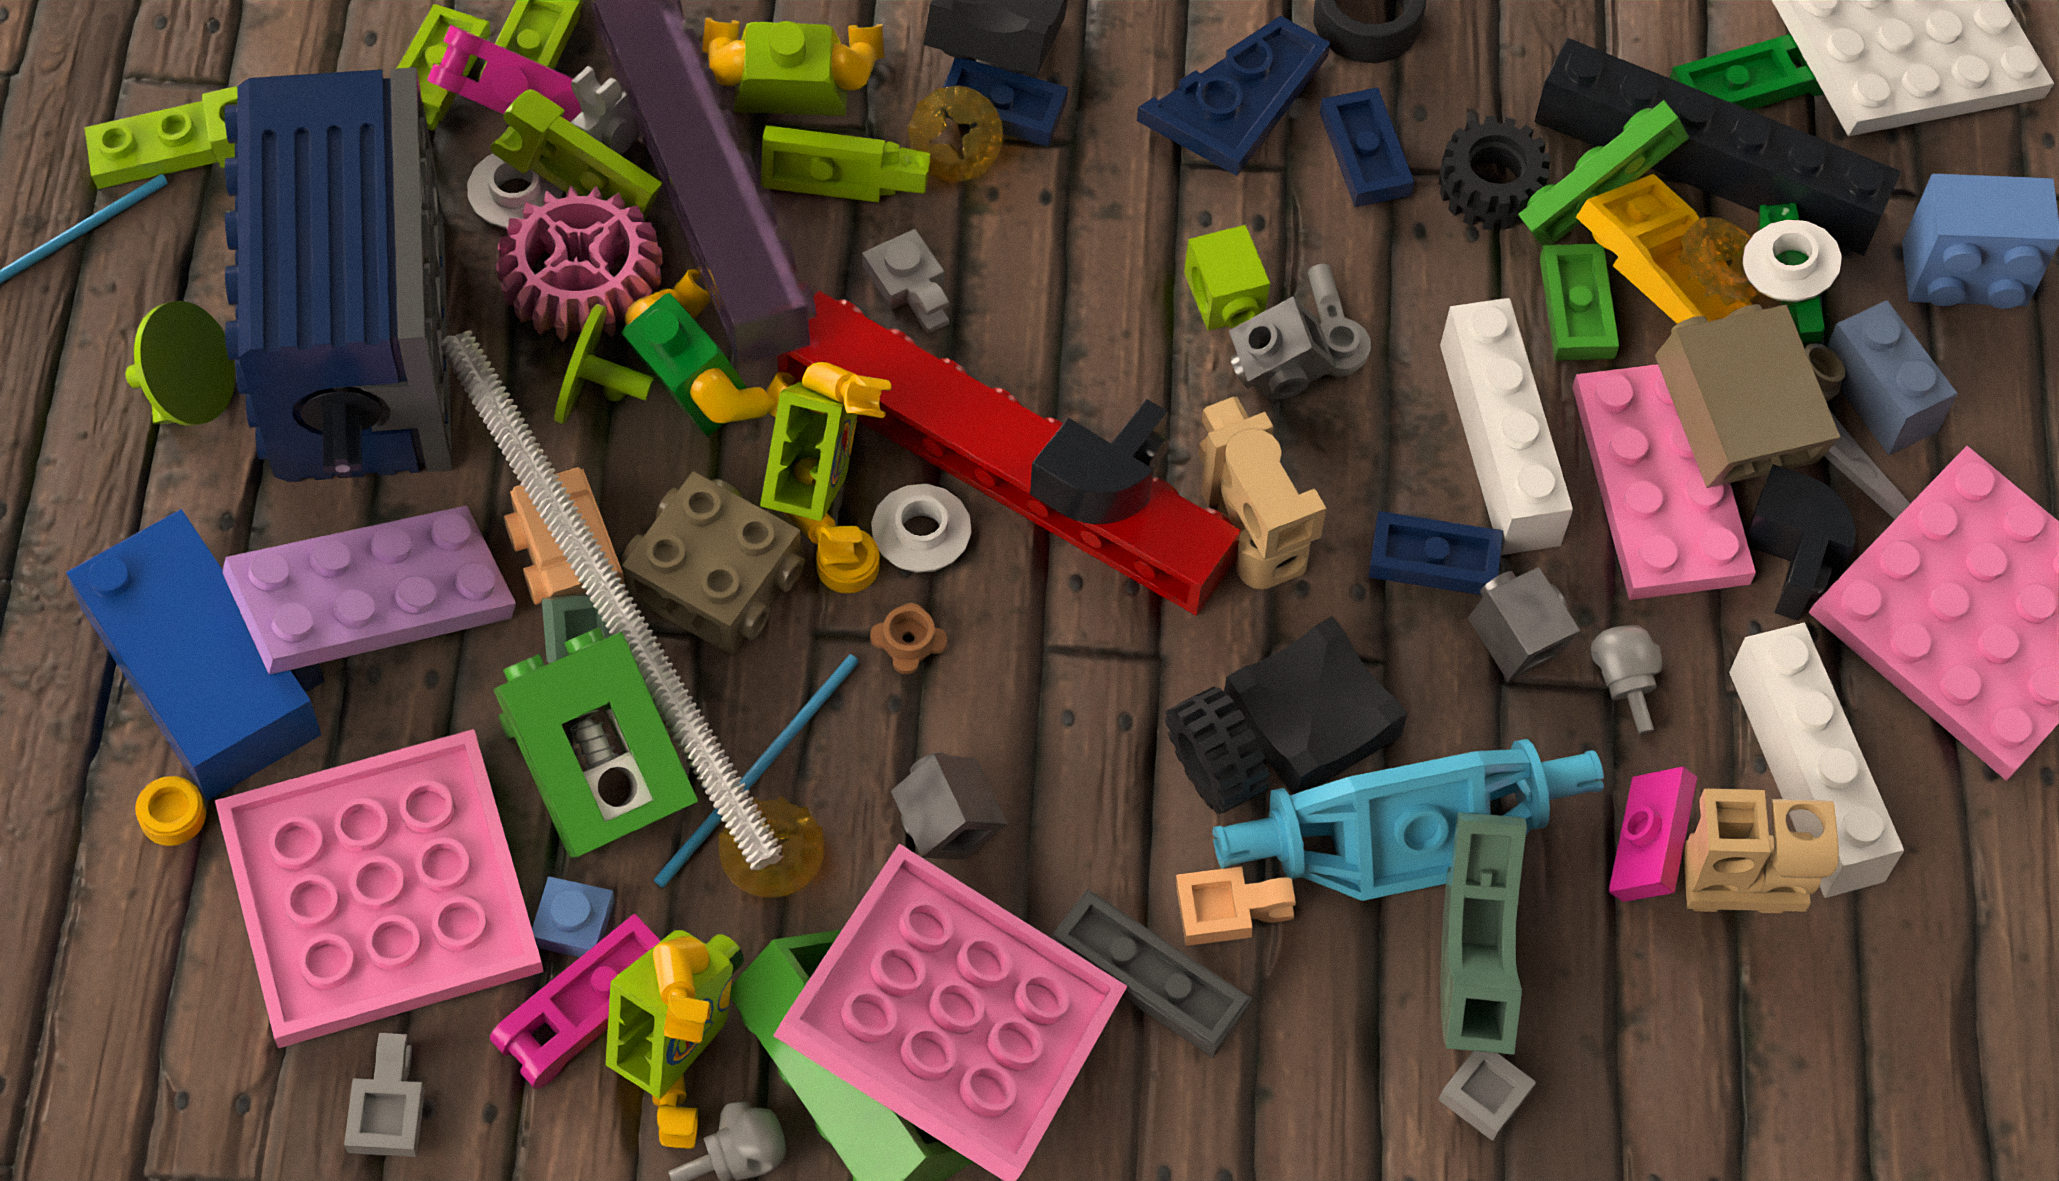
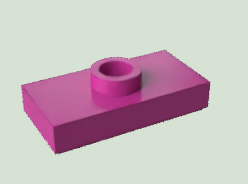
(1653, 834)

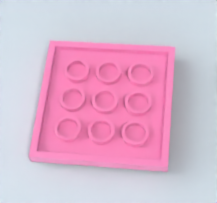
(1962, 610)
(377, 888)
(952, 1013)

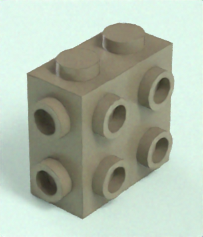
(713, 562)

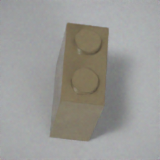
(1746, 394)

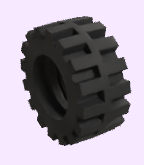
(1492, 144)
(1217, 749)

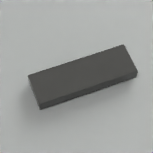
(1156, 973)

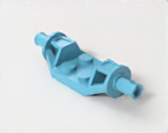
(1400, 822)

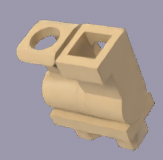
(1257, 495)
(1742, 867)

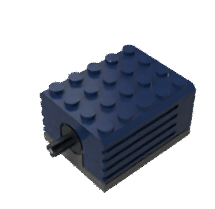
(338, 275)

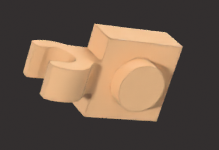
(1221, 906)

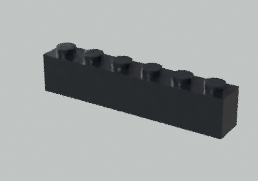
(1728, 146)

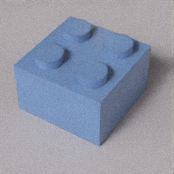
(1980, 240)

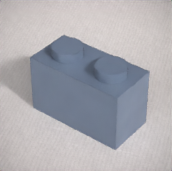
(1890, 378)

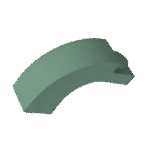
(1479, 934)

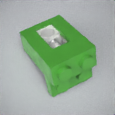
(592, 676)

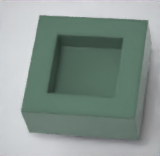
(568, 618)

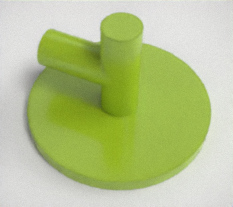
(182, 364)
(583, 366)

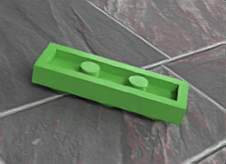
(1640, 146)

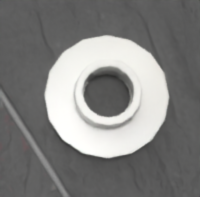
(498, 206)
(1788, 281)
(921, 552)

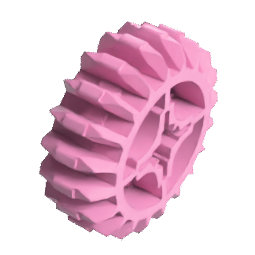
(582, 243)

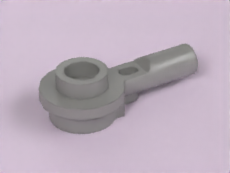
(1345, 338)

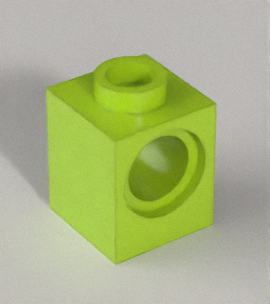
(1226, 277)

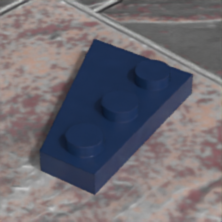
(1242, 97)

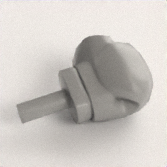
(1628, 667)
(743, 1148)

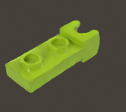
(161, 141)
(569, 156)

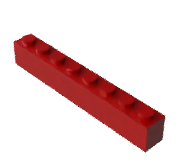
(991, 446)

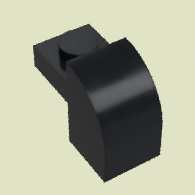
(1097, 478)
(1805, 525)

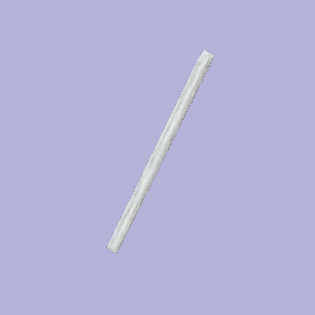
(611, 600)

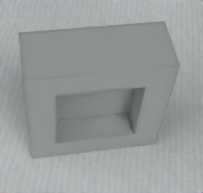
(1487, 1092)

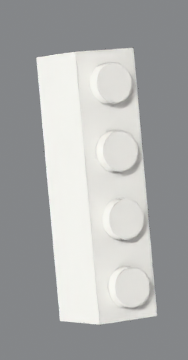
(1505, 426)
(1815, 752)

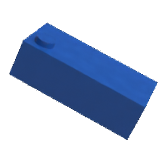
(191, 656)

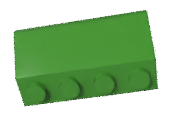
(863, 1132)

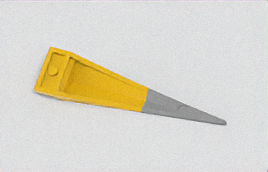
(1644, 230)

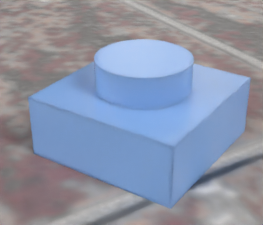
(571, 916)

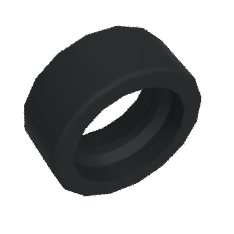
(1368, 41)

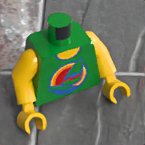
(689, 362)

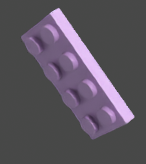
(367, 589)

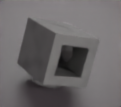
(1281, 351)
(1522, 621)
(948, 806)

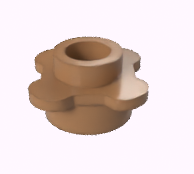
(908, 620)

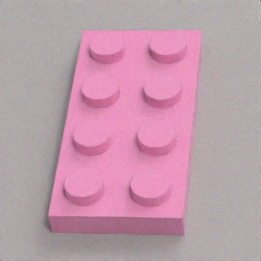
(1661, 516)

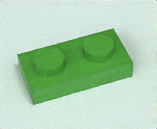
(1579, 302)

